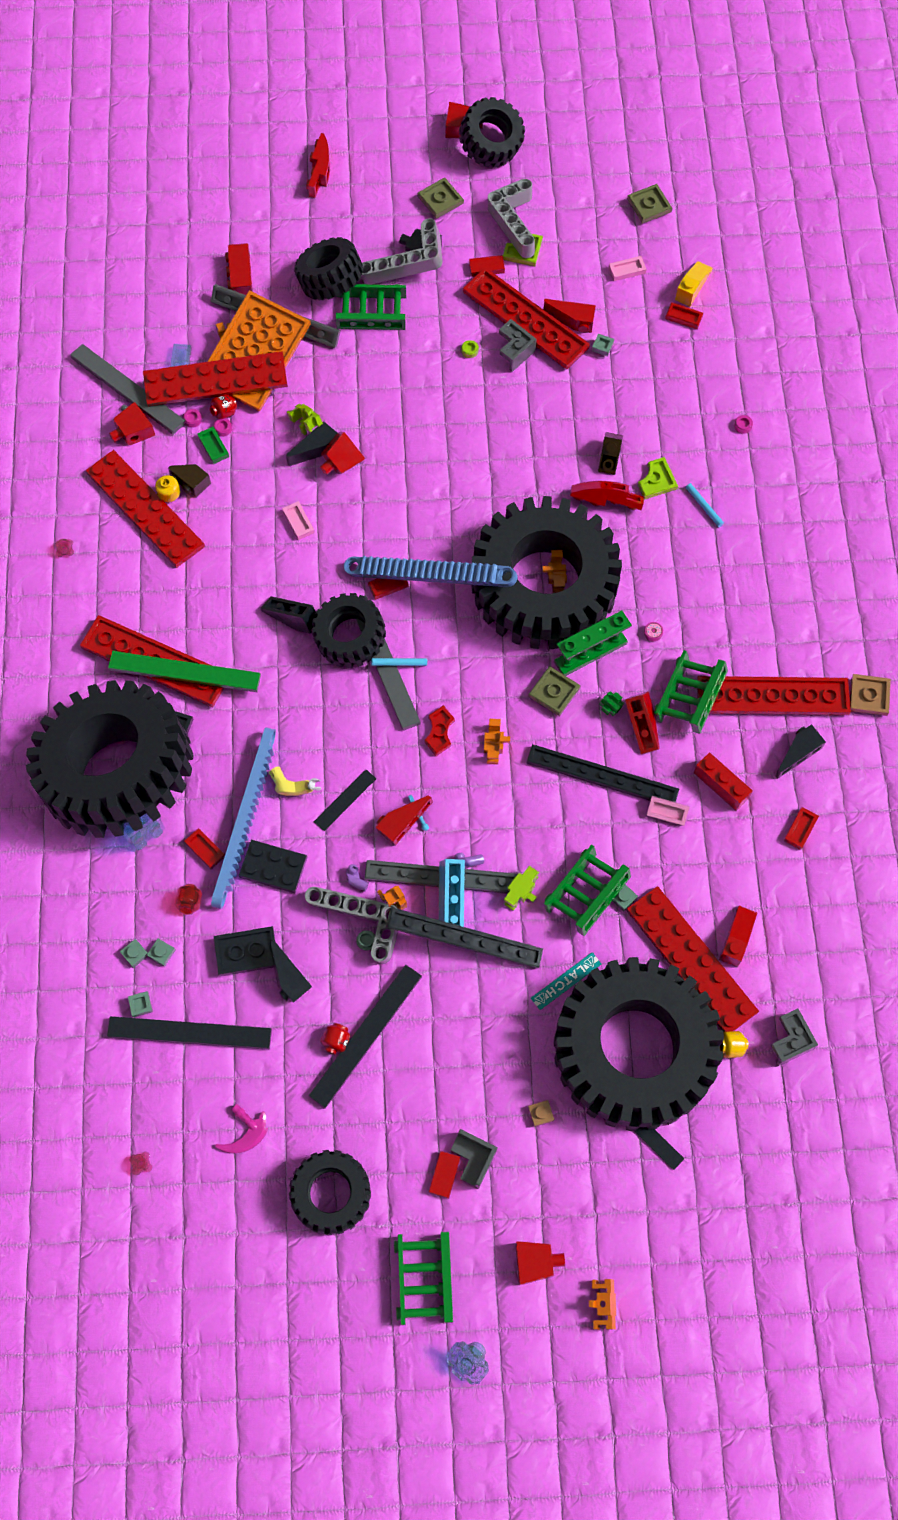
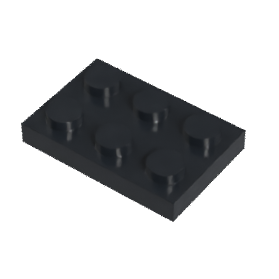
(273, 866)
(244, 951)

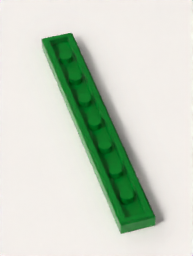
(184, 671)

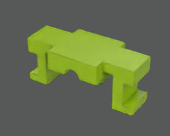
(309, 420)
(521, 888)

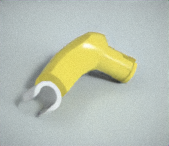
(290, 788)

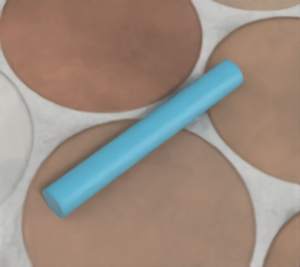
(706, 507)
(398, 661)

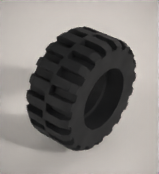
(501, 115)
(328, 268)
(336, 612)
(301, 1186)

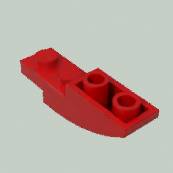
(320, 166)
(600, 491)

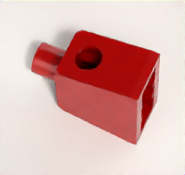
(454, 118)
(132, 426)
(340, 454)
(536, 1261)

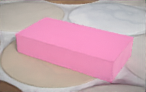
(627, 268)
(298, 520)
(668, 810)

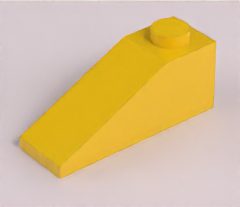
(692, 283)

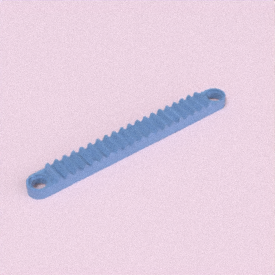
(431, 571)
(244, 819)

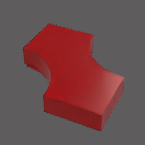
(438, 739)

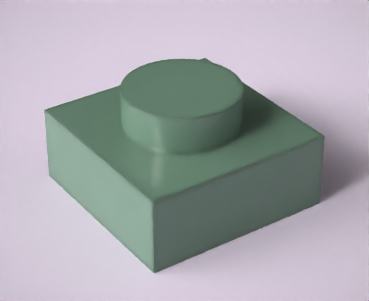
(603, 345)
(625, 898)
(161, 952)
(134, 953)
(140, 1004)

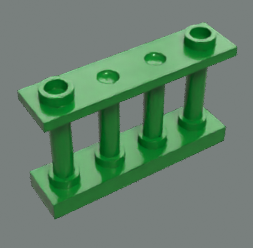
(376, 320)
(592, 643)
(704, 703)
(595, 906)
(443, 1288)

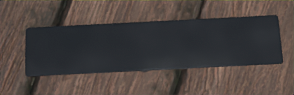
(345, 800)
(660, 1146)

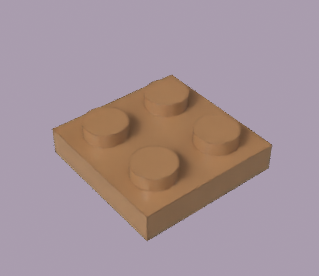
(870, 694)

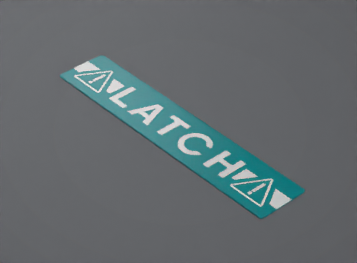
(565, 981)

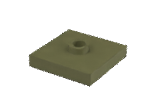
(440, 197)
(649, 203)
(554, 691)

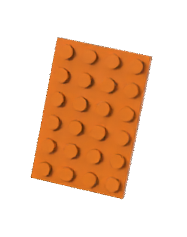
(260, 329)

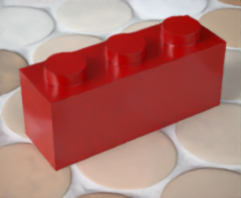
(239, 268)
(722, 781)

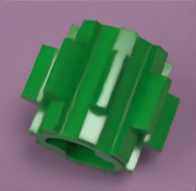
(611, 703)

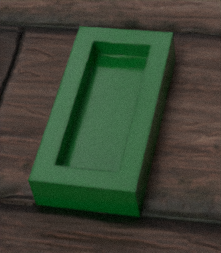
(213, 445)

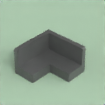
(520, 344)
(799, 1038)
(479, 1155)

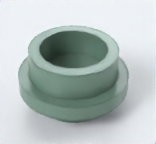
(365, 940)

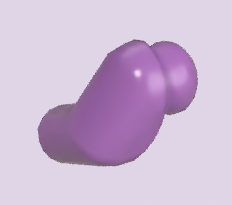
(470, 861)
(354, 879)

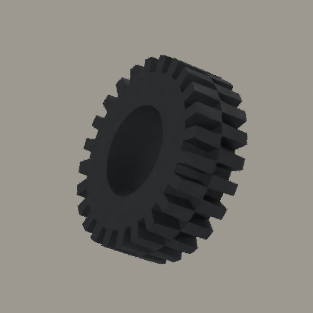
(543, 530)
(134, 787)
(671, 1001)

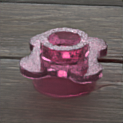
(64, 543)
(146, 1166)

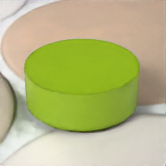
(469, 349)

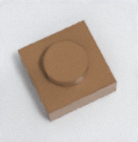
(541, 1113)

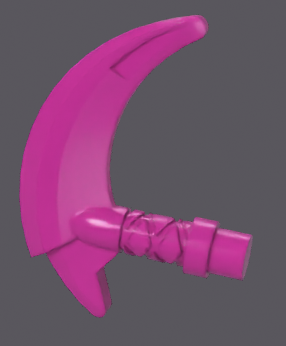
(252, 1137)

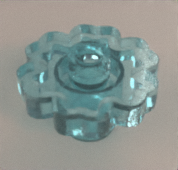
(468, 1362)

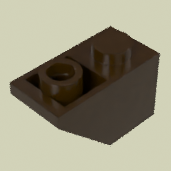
(610, 453)
(191, 478)

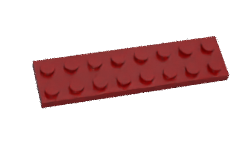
(508, 303)
(215, 378)
(145, 508)
(110, 636)
(781, 695)
(687, 951)

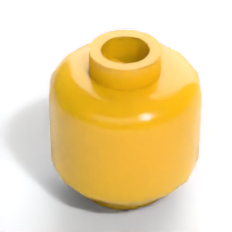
(167, 488)
(734, 1044)

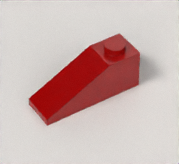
(572, 314)
(643, 722)
(400, 820)
(738, 936)

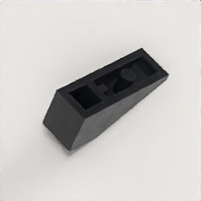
(312, 445)
(291, 613)
(804, 745)
(288, 977)

